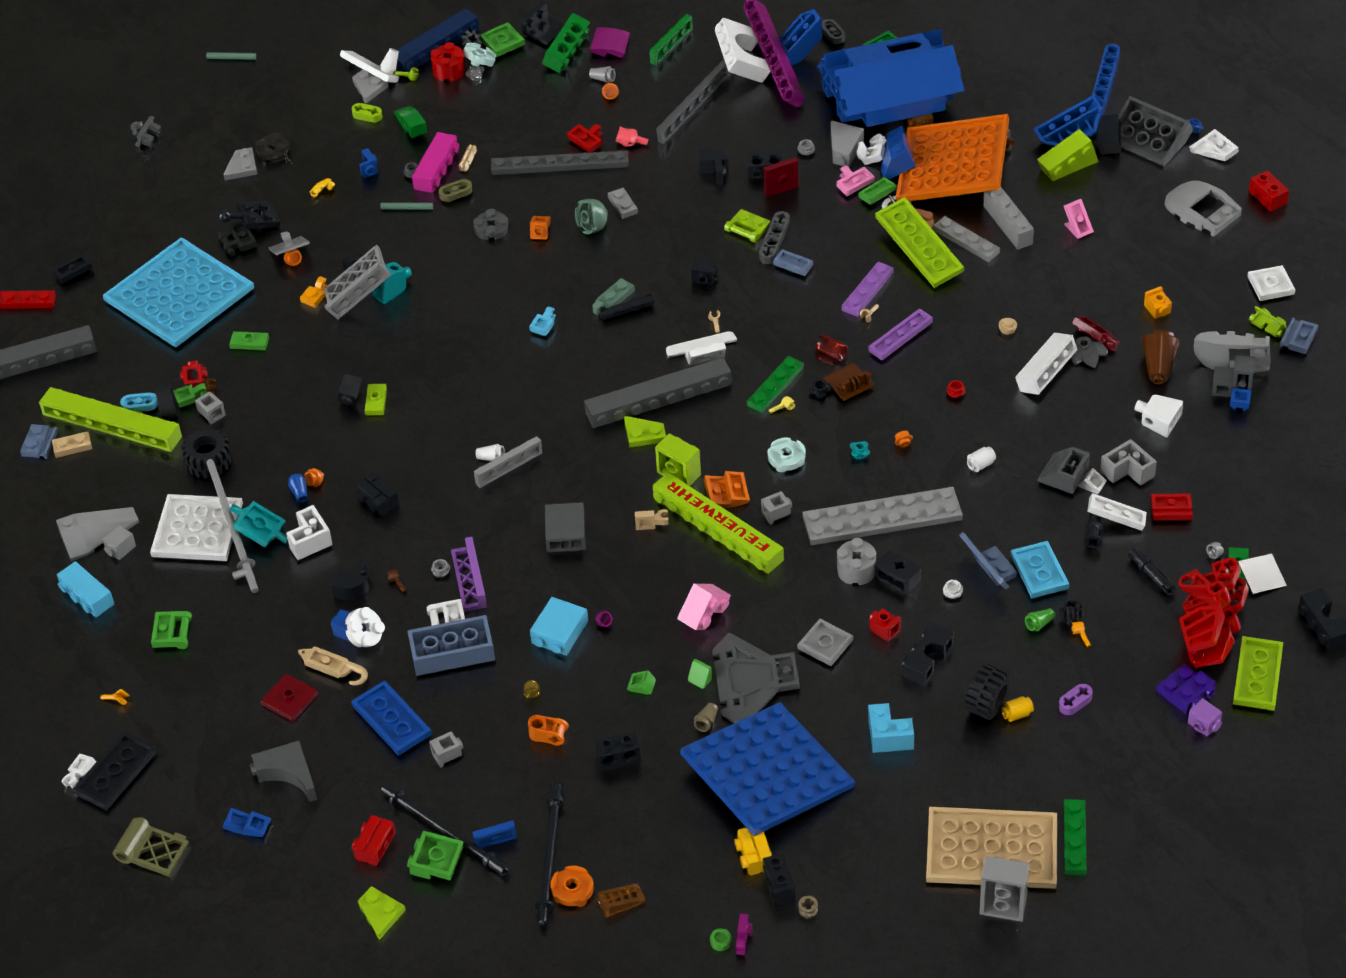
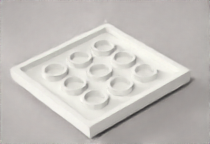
(194, 528)

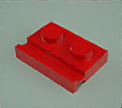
(1171, 507)

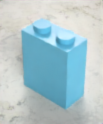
(559, 626)

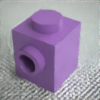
(1205, 717)

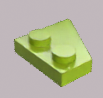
(643, 432)
(380, 910)

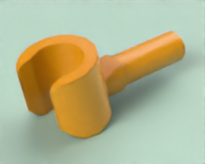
(1078, 628)
(119, 696)

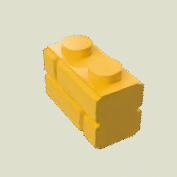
(752, 849)

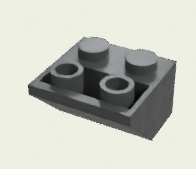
(1066, 469)

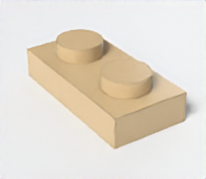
(71, 444)

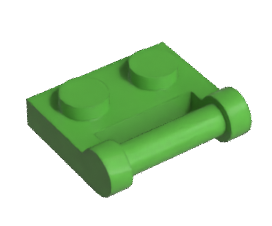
(165, 626)

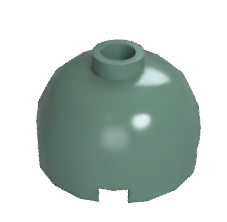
(591, 215)

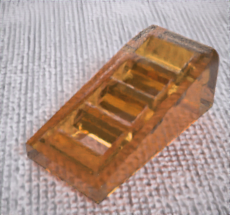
(618, 906)

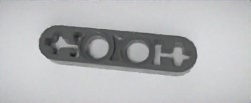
(774, 237)

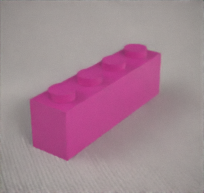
(435, 162)

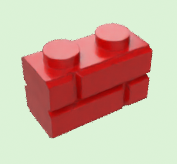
(373, 840)

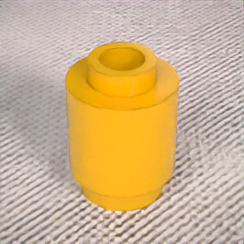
(1017, 708)

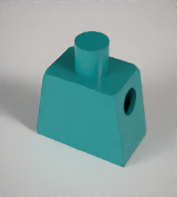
(392, 285)

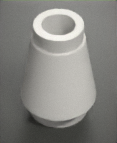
(390, 61)
(490, 452)

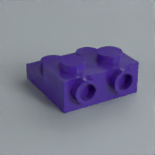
(1186, 688)

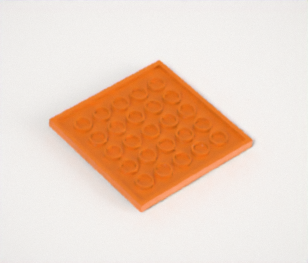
(955, 158)

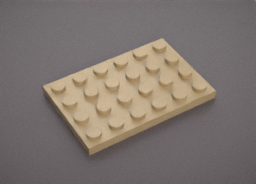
(965, 836)

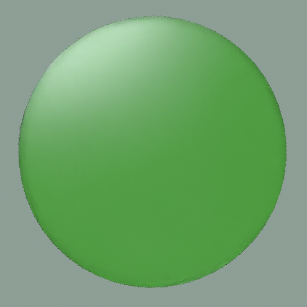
(720, 939)

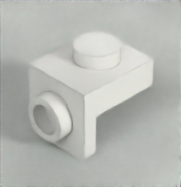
(870, 154)

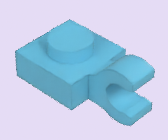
(543, 323)

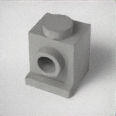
(210, 407)
(775, 507)
(446, 748)

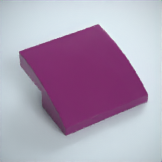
(609, 41)

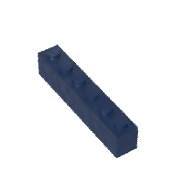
(419, 50)

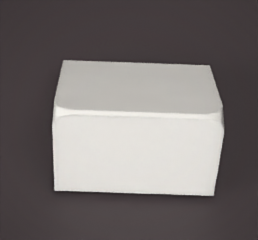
(1092, 481)

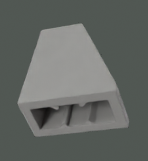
(845, 142)

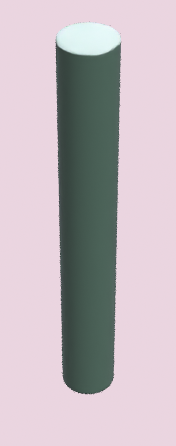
(239, 56)
(406, 206)

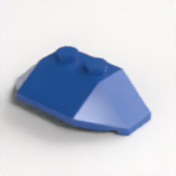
(802, 36)
(1080, 116)

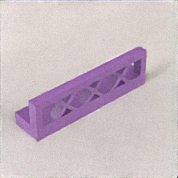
(474, 573)

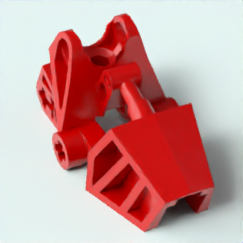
(1208, 616)

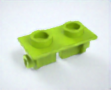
(1275, 324)

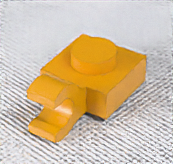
(314, 295)

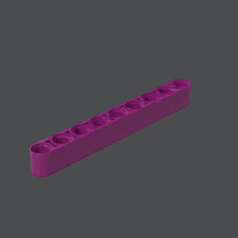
(774, 53)

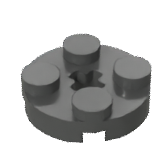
(491, 217)

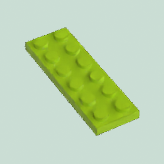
(919, 242)

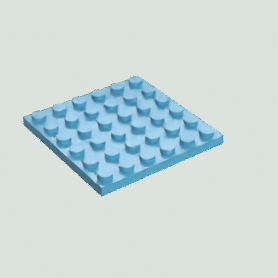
(178, 292)

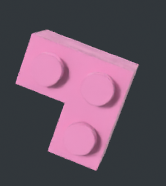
(701, 604)

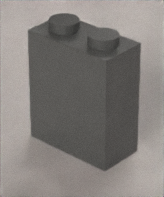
(565, 527)

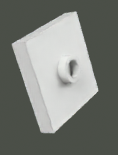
(1271, 283)

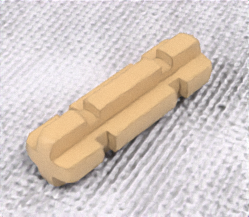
(467, 158)

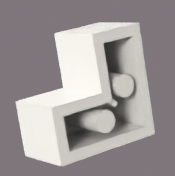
(310, 535)

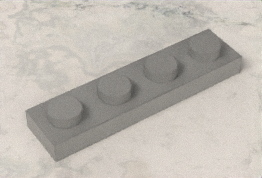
(966, 239)
(508, 462)

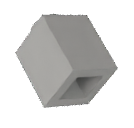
(119, 542)

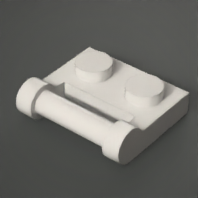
(451, 609)

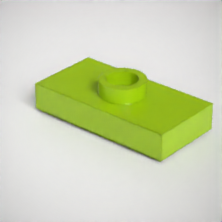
(375, 399)

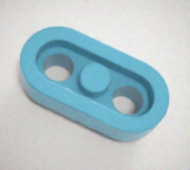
(139, 402)

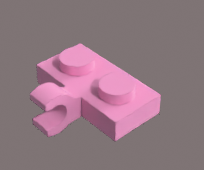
(855, 180)

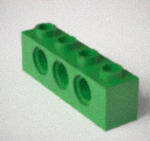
(566, 42)

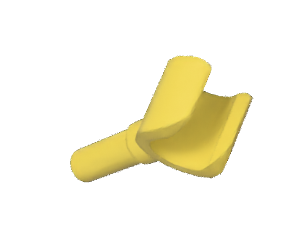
(786, 402)

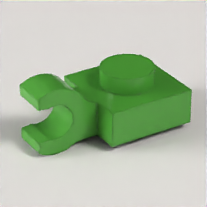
(187, 395)

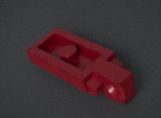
(1097, 332)

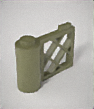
(134, 843)

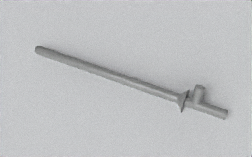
(245, 564)

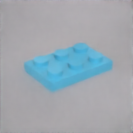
(1039, 569)

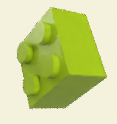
(678, 459)

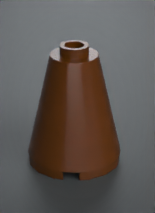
(1160, 354)

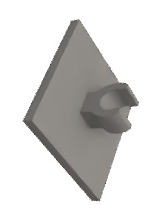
(288, 243)

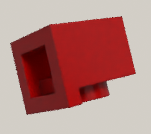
(884, 624)

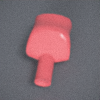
(629, 137)

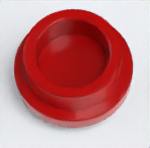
(956, 389)

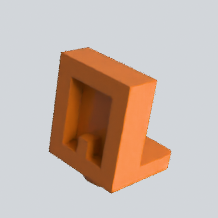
(539, 227)

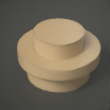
(1007, 325)

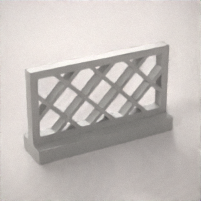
(354, 291)

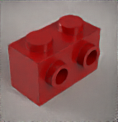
(1269, 190)

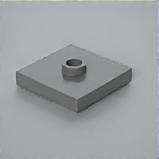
(825, 642)

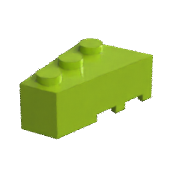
(1068, 156)

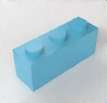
(85, 589)

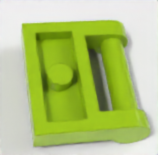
(748, 225)

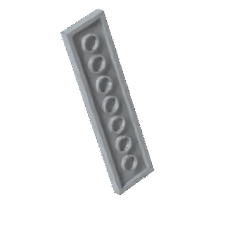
(882, 516)

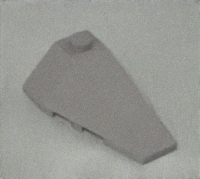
(86, 530)

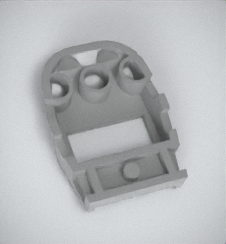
(1188, 194)
(1214, 348)

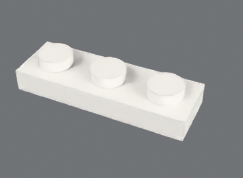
(1117, 511)

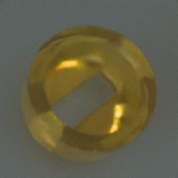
(531, 689)

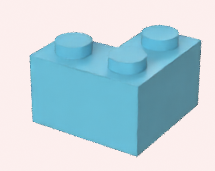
(887, 733)

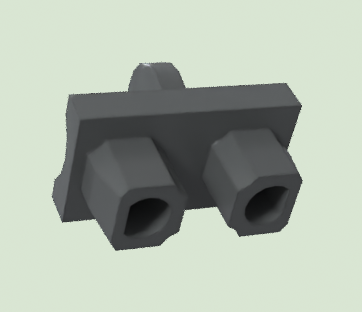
(142, 131)

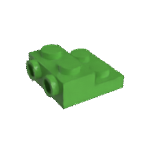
(435, 856)

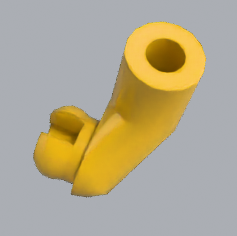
(321, 185)

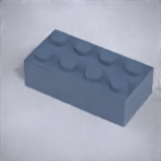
(451, 645)

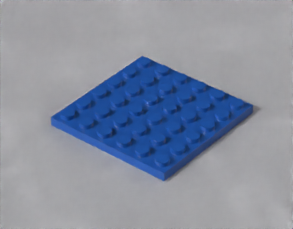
(767, 768)

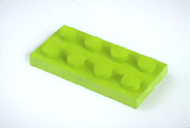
(1258, 673)

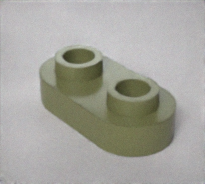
(455, 190)

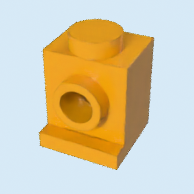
(1157, 302)

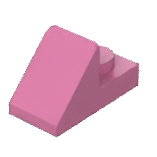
(1078, 219)

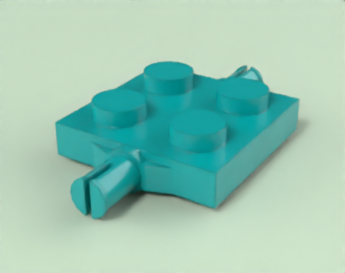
(259, 524)

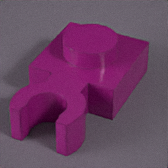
(744, 930)

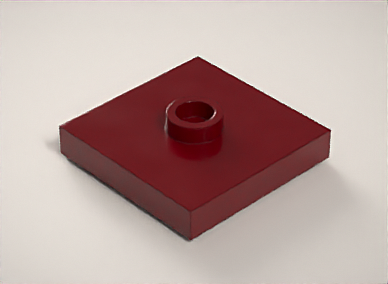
(781, 177)
(289, 697)

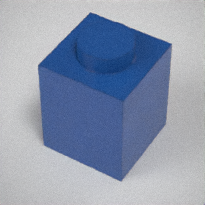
(338, 625)

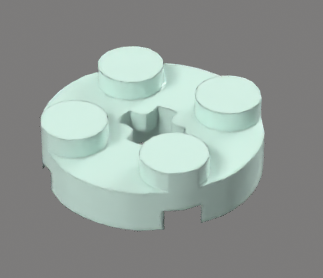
(479, 55)
(784, 463)

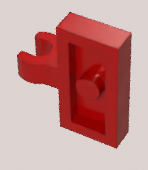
(586, 139)

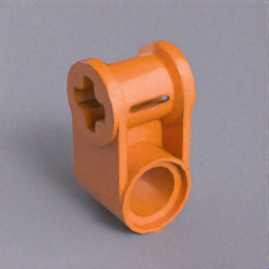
(546, 729)

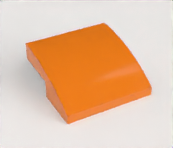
(727, 489)

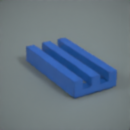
(495, 834)

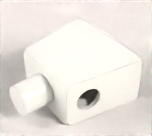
(1160, 413)

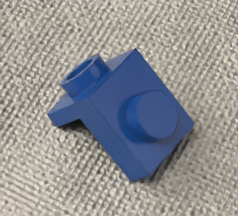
(369, 164)

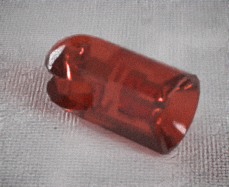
(833, 348)

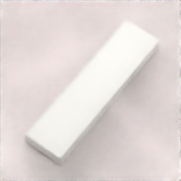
(368, 66)

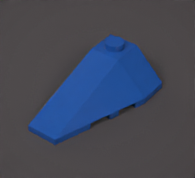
(897, 154)

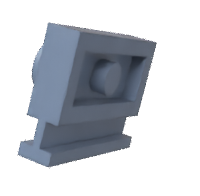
(1299, 335)
(39, 441)

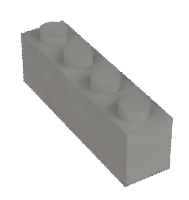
(1009, 218)

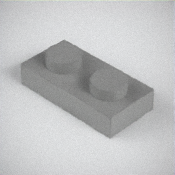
(622, 203)

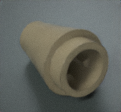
(706, 717)

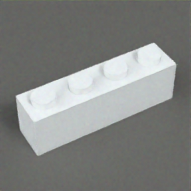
(1046, 363)

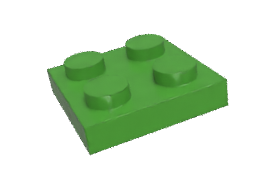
(502, 39)

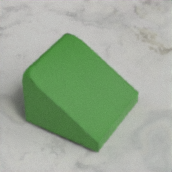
(700, 674)
(642, 682)

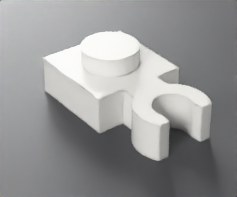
(78, 769)

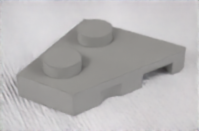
(368, 85)
(241, 164)

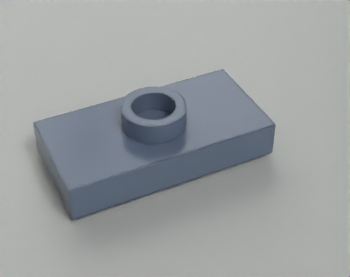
(793, 262)

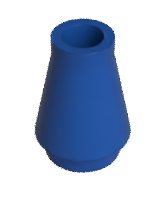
(297, 485)

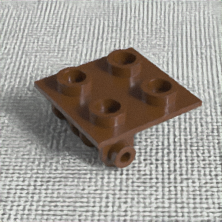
(849, 381)

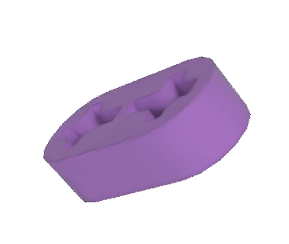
(1077, 701)

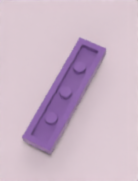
(867, 288)
(900, 334)

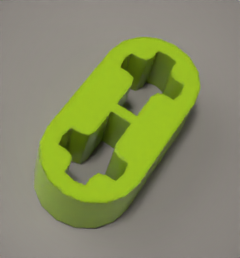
(367, 112)

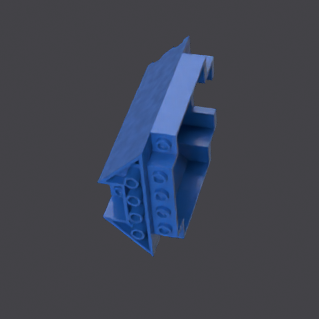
(892, 78)

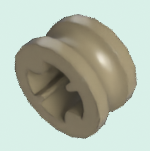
(808, 900)

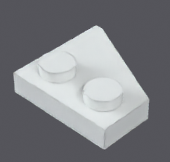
(1214, 146)

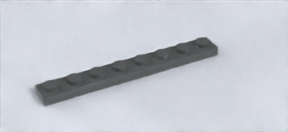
(692, 102)
(559, 162)

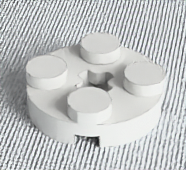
(373, 625)

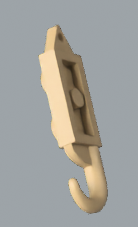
(332, 664)

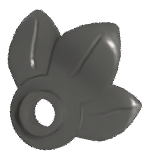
(1088, 354)

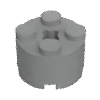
(856, 562)

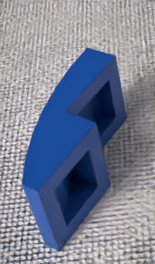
(246, 824)

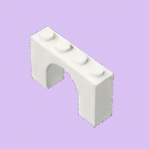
(732, 40)

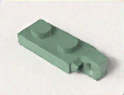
(614, 295)

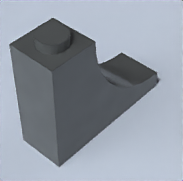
(284, 764)

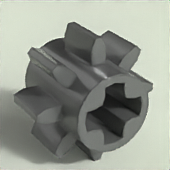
(475, 37)

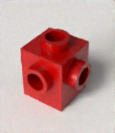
(186, 373)

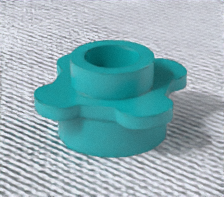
(859, 449)

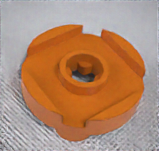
(576, 896)

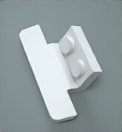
(702, 349)

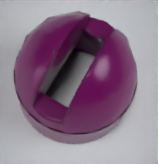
(605, 621)

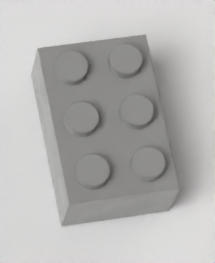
(1004, 888)

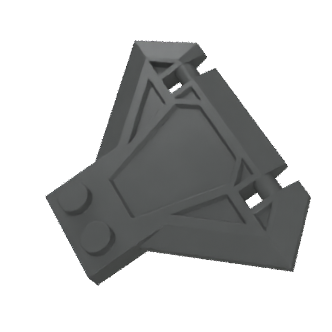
(750, 676)

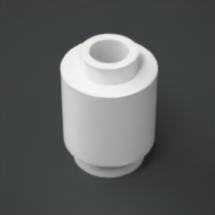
(981, 458)

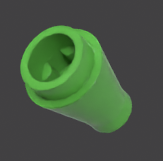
(1038, 619)

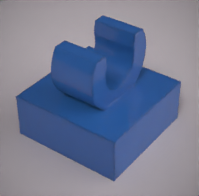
(1240, 398)

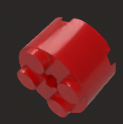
(448, 62)

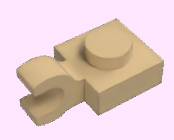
(648, 520)

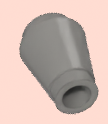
(603, 74)

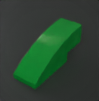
(411, 121)

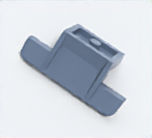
(992, 562)

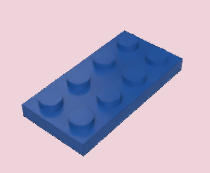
(391, 718)

